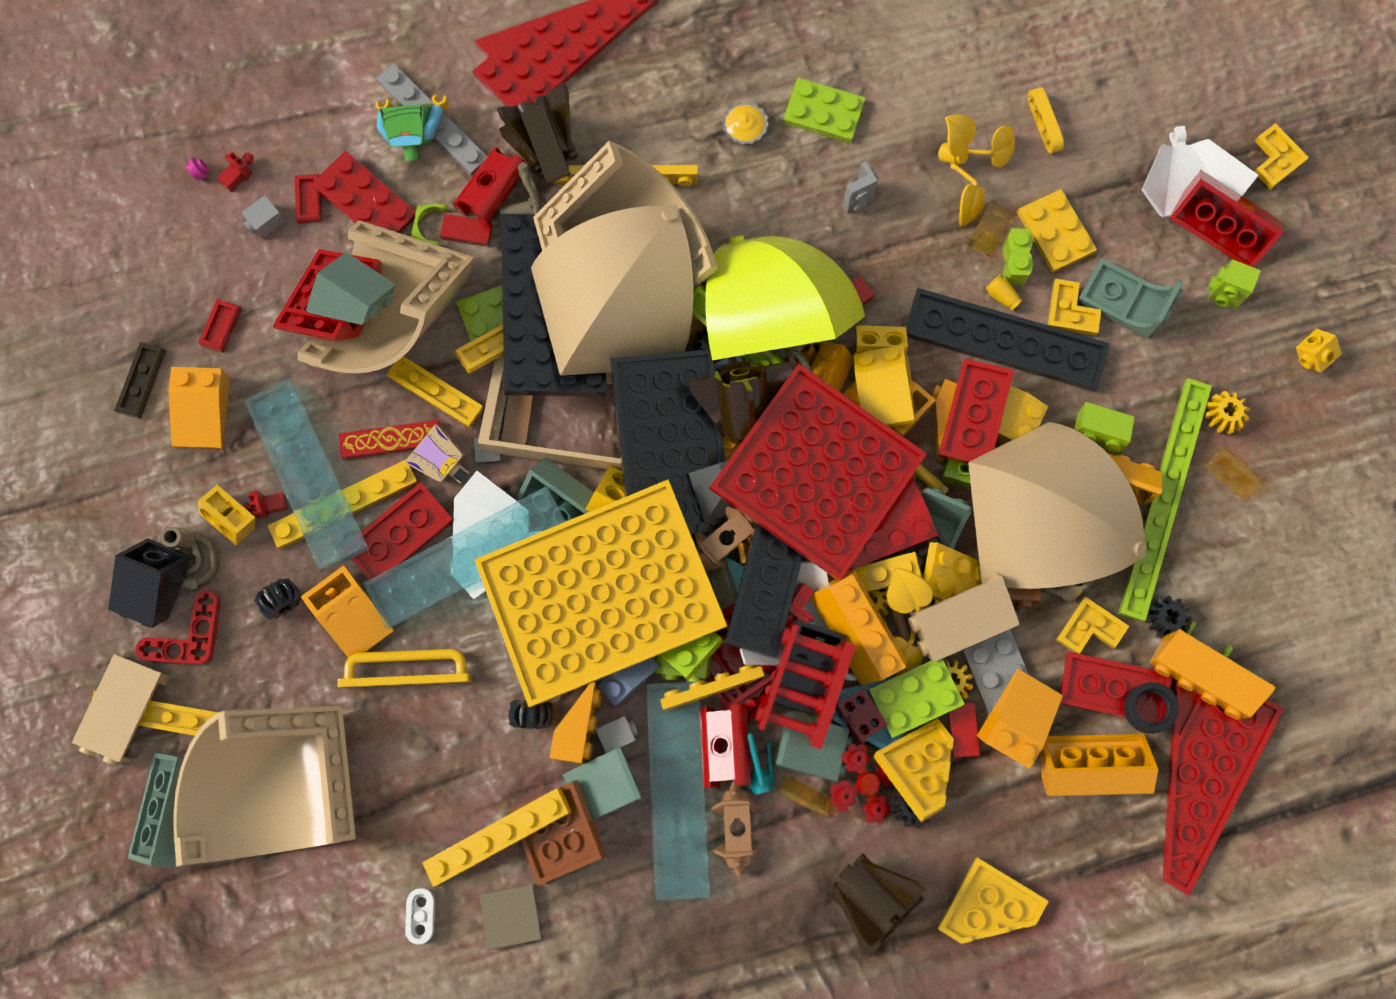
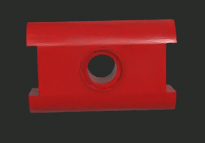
(489, 186)
(735, 762)

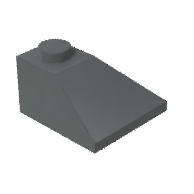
(709, 503)

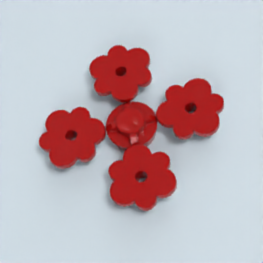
(866, 784)

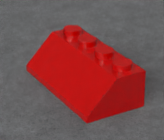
(1226, 220)

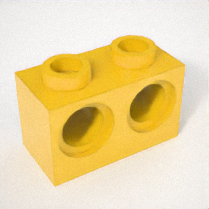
(878, 337)
(609, 489)
(226, 515)

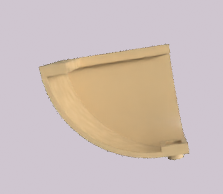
(615, 182)
(425, 283)
(617, 288)
(1053, 511)
(263, 785)

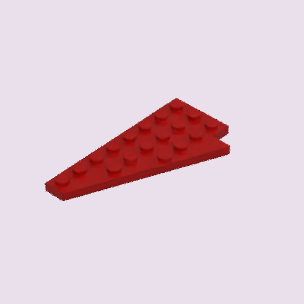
(552, 48)
(1207, 774)

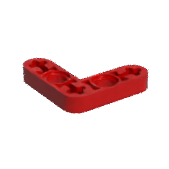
(188, 646)

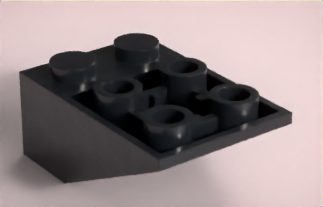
(811, 659)

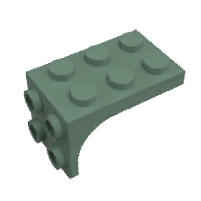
(1129, 299)
(947, 514)

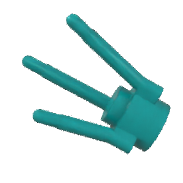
(761, 779)

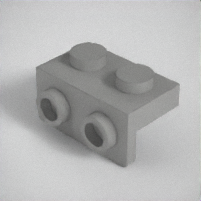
(862, 190)

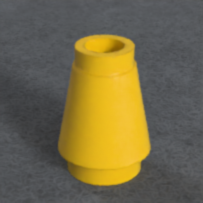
(1003, 292)

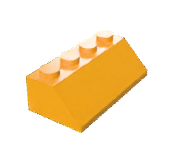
(1142, 477)
(851, 611)
(1210, 674)
(1098, 765)

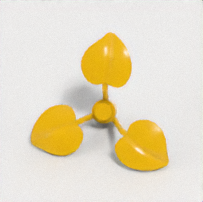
(955, 151)
(904, 595)

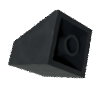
(147, 582)

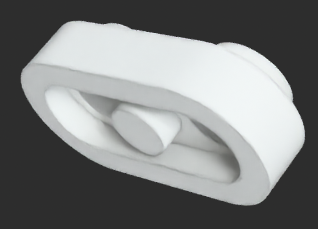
(420, 915)

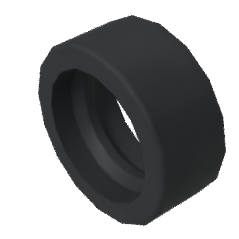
(1165, 693)

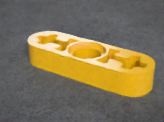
(1045, 120)

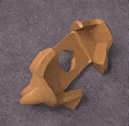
(711, 549)
(737, 850)

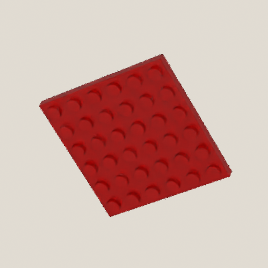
(818, 472)

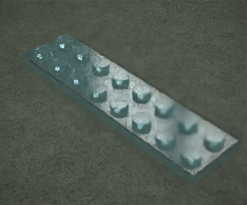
(306, 475)
(451, 563)
(677, 797)

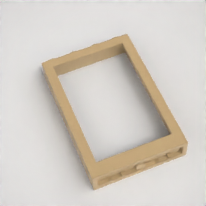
(492, 425)

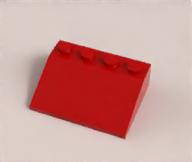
(903, 526)

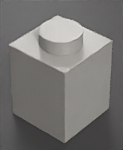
(262, 217)
(617, 734)

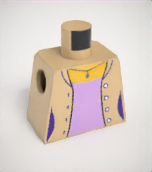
(438, 456)

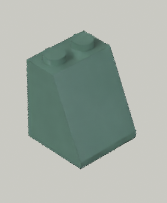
(350, 291)
(799, 757)
(606, 783)

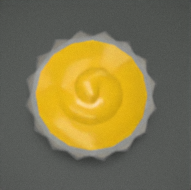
(745, 123)

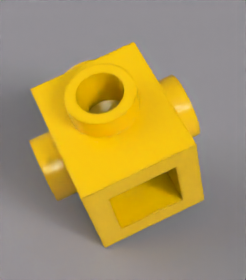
(1318, 350)

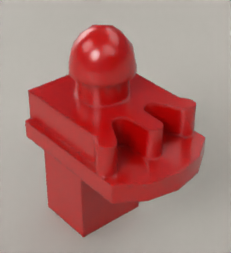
(236, 171)
(263, 505)
(800, 597)

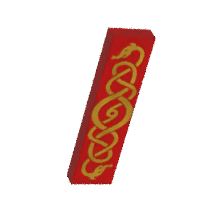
(383, 439)

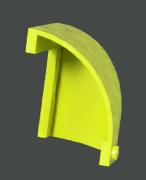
(776, 297)

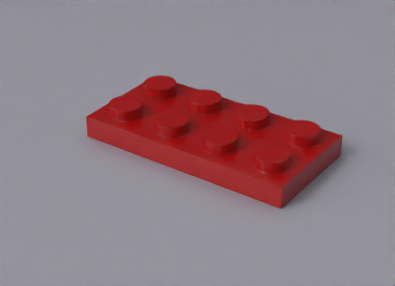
(362, 195)
(975, 411)
(401, 531)
(1104, 684)

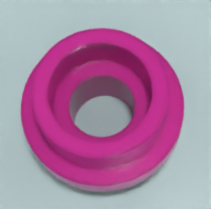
(197, 168)

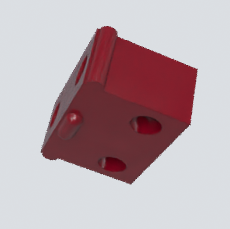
(859, 717)

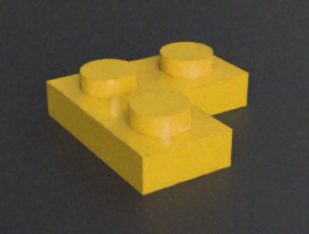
(1283, 154)
(1067, 315)
(1091, 620)

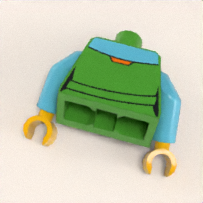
(410, 124)

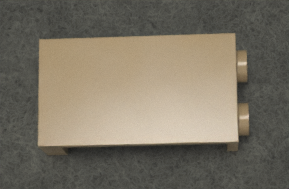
(964, 619)
(117, 709)

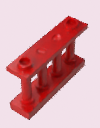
(823, 705)

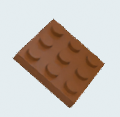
(566, 842)

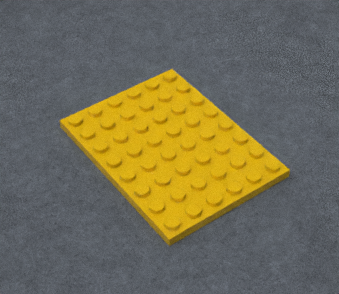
(600, 593)

